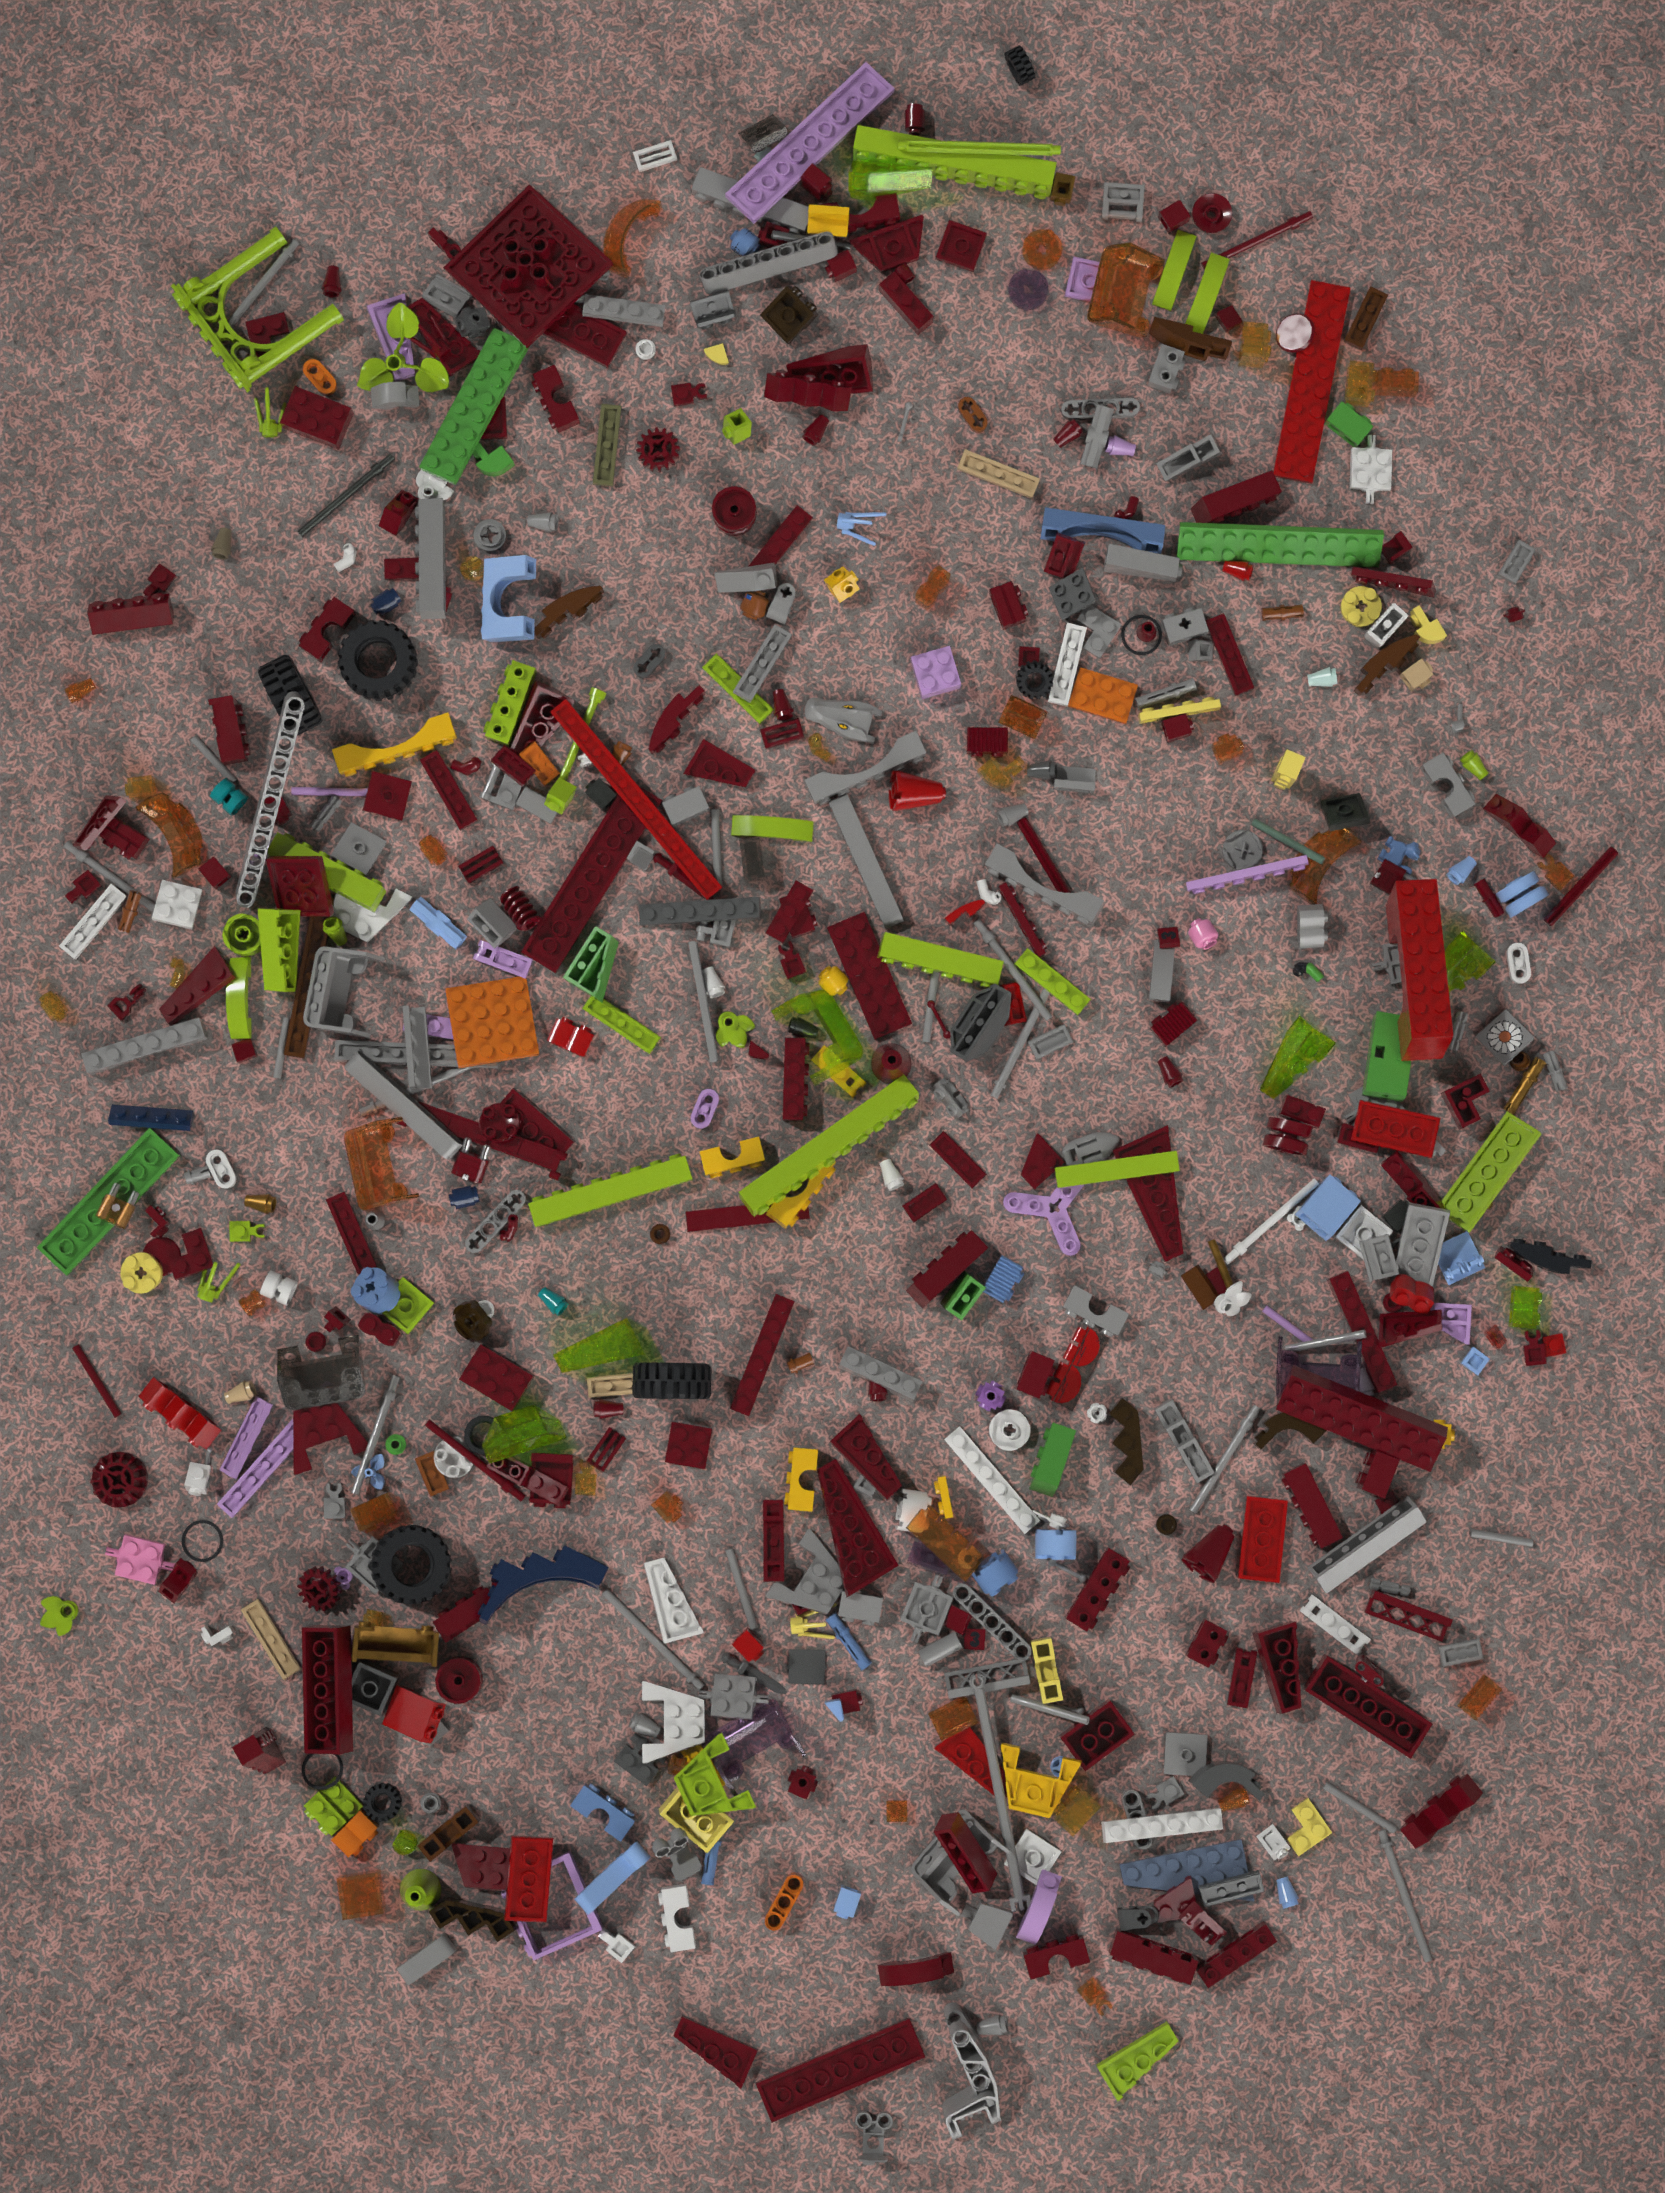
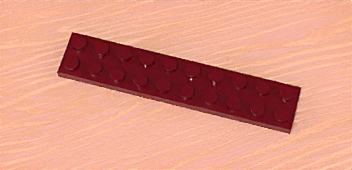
(586, 885)

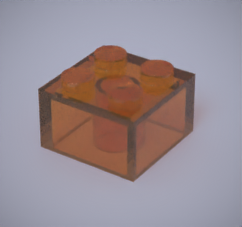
(361, 1894)

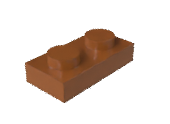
(433, 1479)

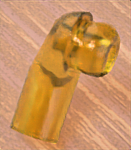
(816, 747)
(178, 974)

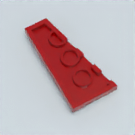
(970, 1756)

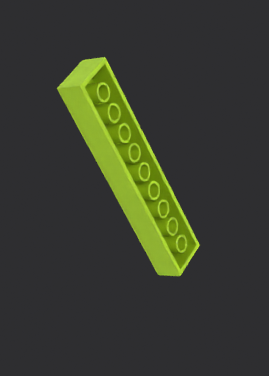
(1000, 171)

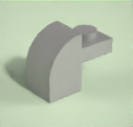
(394, 394)

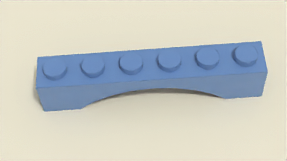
(1134, 533)

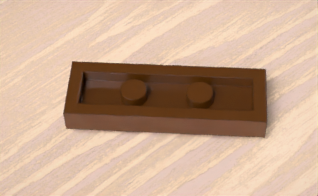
(1365, 318)

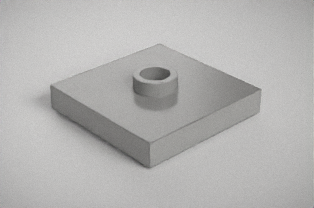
(358, 848)
(1184, 1753)

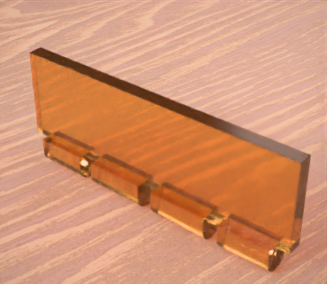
(946, 1547)

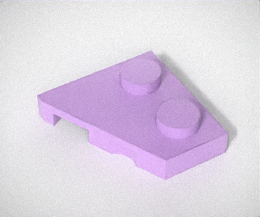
(1456, 1320)

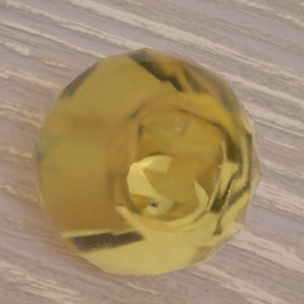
(472, 568)

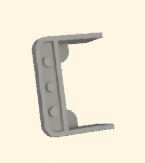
(330, 989)
(936, 1869)

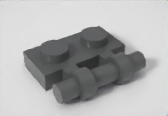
(631, 1761)

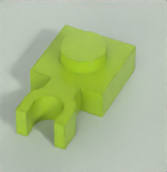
(241, 1231)

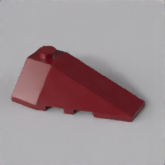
(847, 364)
(536, 720)

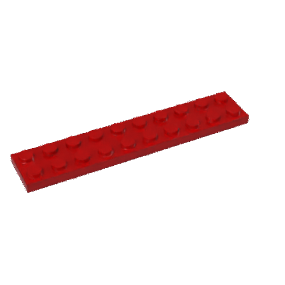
(1311, 384)

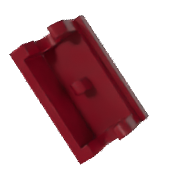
(1202, 1923)

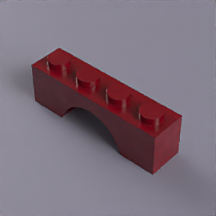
(883, 212)

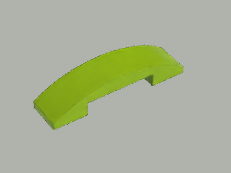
(1174, 270)
(1207, 292)
(772, 827)
(237, 999)

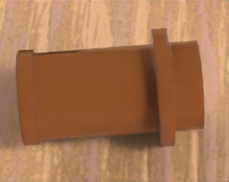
(800, 1363)

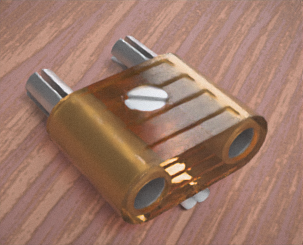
(115, 1210)

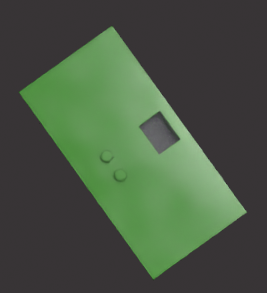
(1385, 1072)

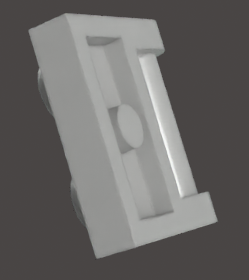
(1123, 195)
(507, 793)

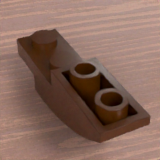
(1192, 343)
(573, 603)
(1391, 657)

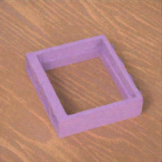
(596, 1925)

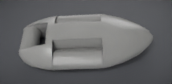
(1091, 1148)

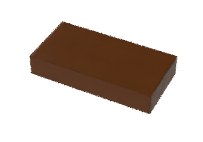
(1200, 1286)

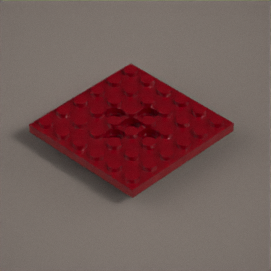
(525, 302)

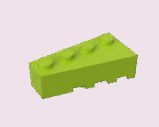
(279, 947)

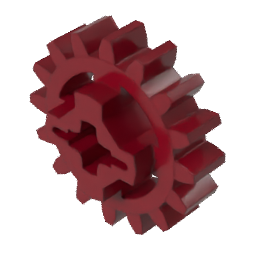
(664, 442)
(320, 1587)

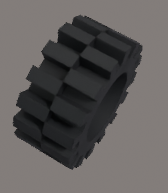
(1019, 65)
(1043, 688)
(373, 1811)

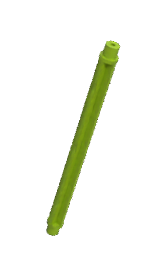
(979, 147)

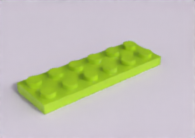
(1489, 1171)

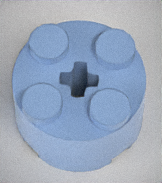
(1055, 1544)

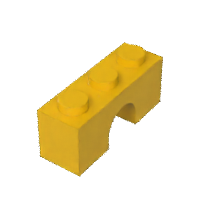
(750, 1154)
(798, 1497)

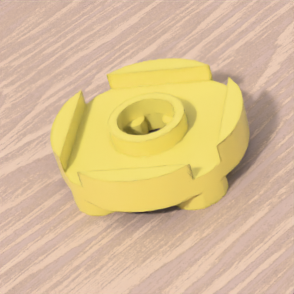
(1351, 600)
(148, 1281)

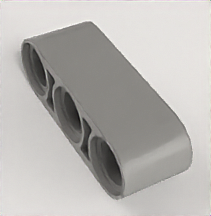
(1132, 1808)
(426, 1959)

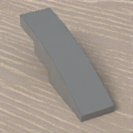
(1184, 1440)

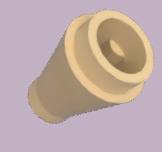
(241, 1392)

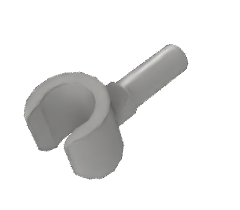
(1457, 726)

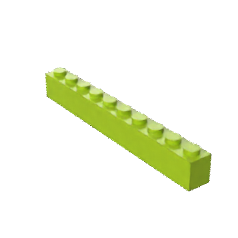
(829, 1145)

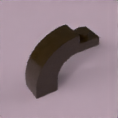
(1283, 1421)

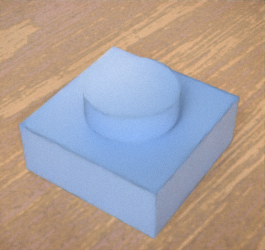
(1475, 1361)

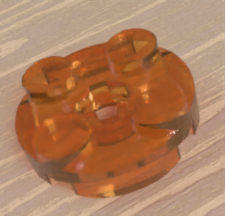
(1047, 239)

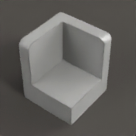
(641, 856)

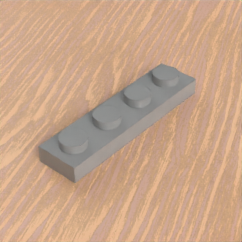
(623, 310)
(762, 663)

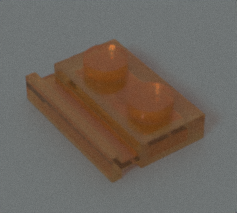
(953, 1718)

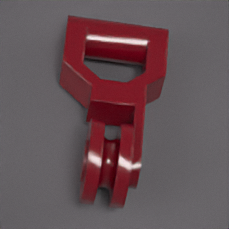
(138, 994)

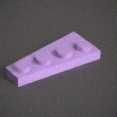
(379, 313)

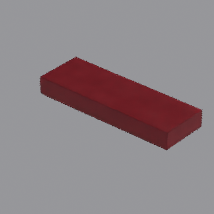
(958, 1160)

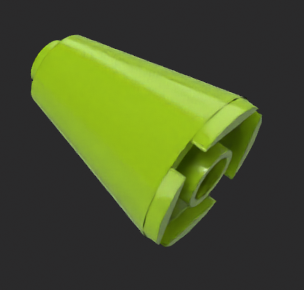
(425, 1885)

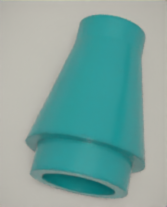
(553, 1301)

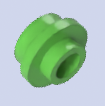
(402, 1444)

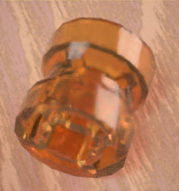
(252, 1302)

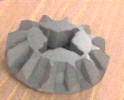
(495, 527)

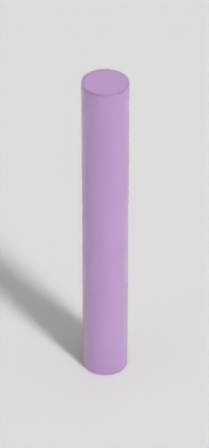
(1286, 1324)

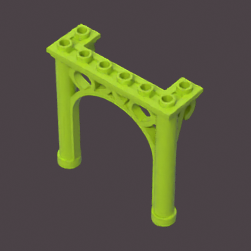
(252, 367)

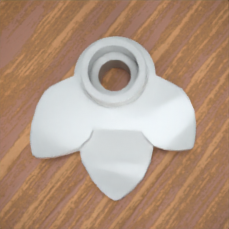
(435, 485)
(1232, 1300)
(1056, 1521)

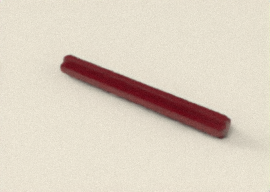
(1042, 855)
(1581, 886)

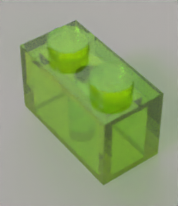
(1524, 1307)

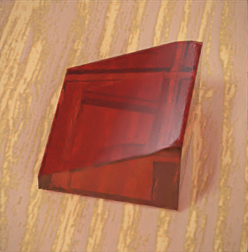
(1495, 1337)

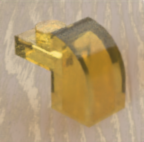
(996, 776)

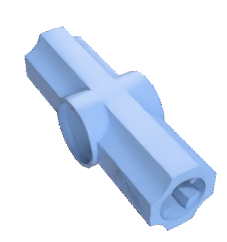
(438, 923)

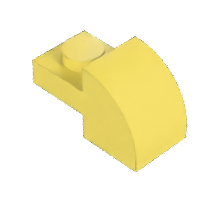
(1428, 631)

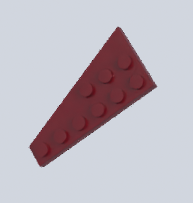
(1156, 1194)
(857, 1541)

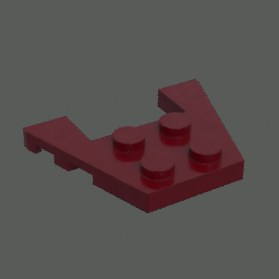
(320, 1425)

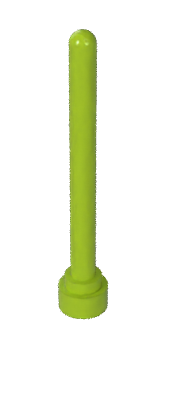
(596, 697)

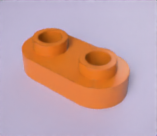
(319, 378)

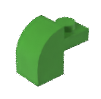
(495, 463)

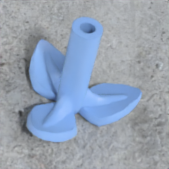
(376, 1463)

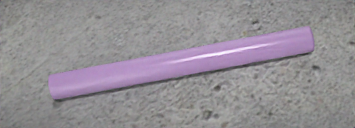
(319, 791)

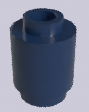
(385, 602)
(464, 1197)

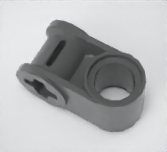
(1136, 1918)

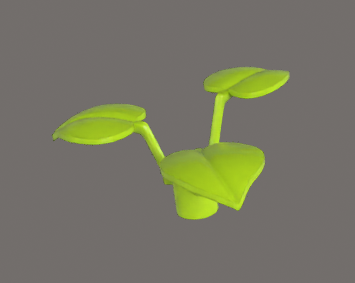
(431, 375)

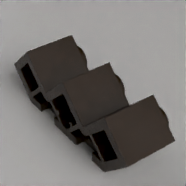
(1128, 1441)
(472, 1917)

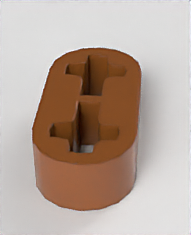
(977, 412)

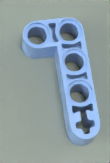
(612, 1877)

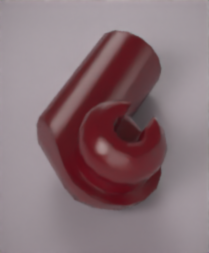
(512, 1228)

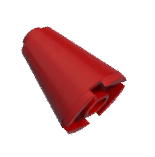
(913, 791)

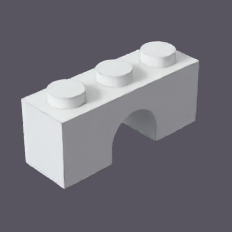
(678, 1936)

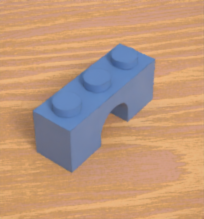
(619, 1819)

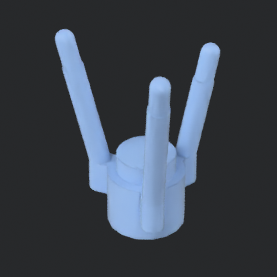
(847, 521)

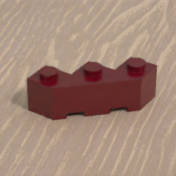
(807, 391)
(1440, 1810)

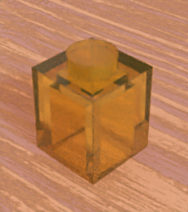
(140, 787)

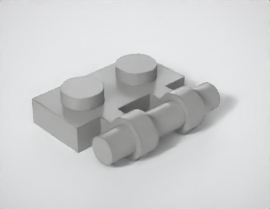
(720, 934)

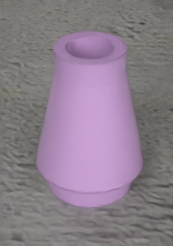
(1119, 446)

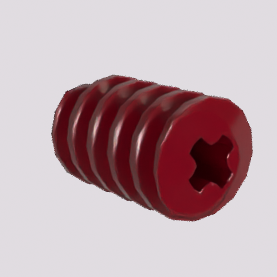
(519, 909)

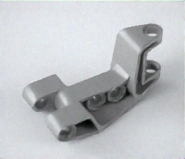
(981, 2093)

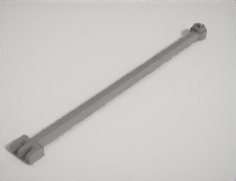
(1019, 1896)

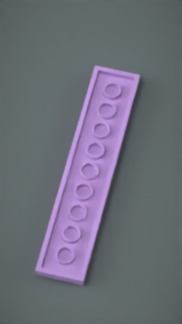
(809, 142)

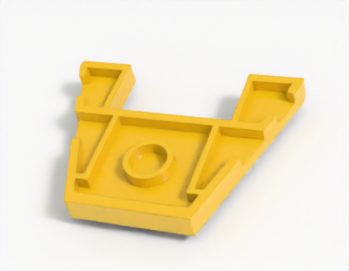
(1031, 1790)

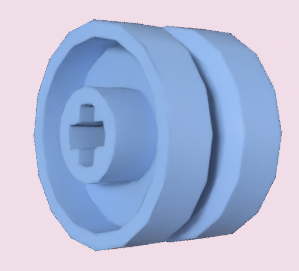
(1522, 894)

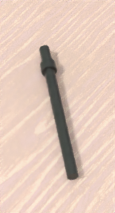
(376, 469)

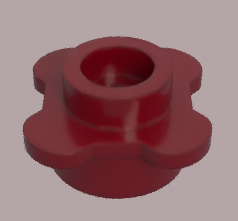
(1514, 614)

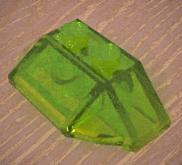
(521, 1432)

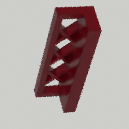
(1415, 1610)

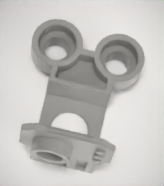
(683, 1861)
(872, 2128)

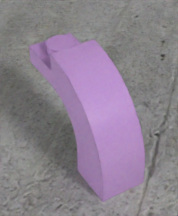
(1039, 1907)

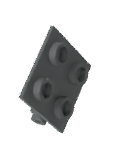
(1072, 594)

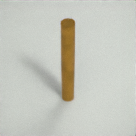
(1220, 1263)

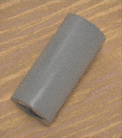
(940, 1649)

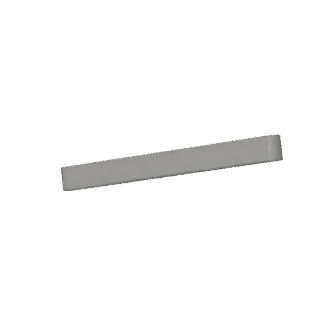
(269, 790)

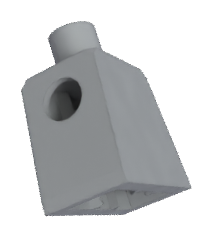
(987, 1922)

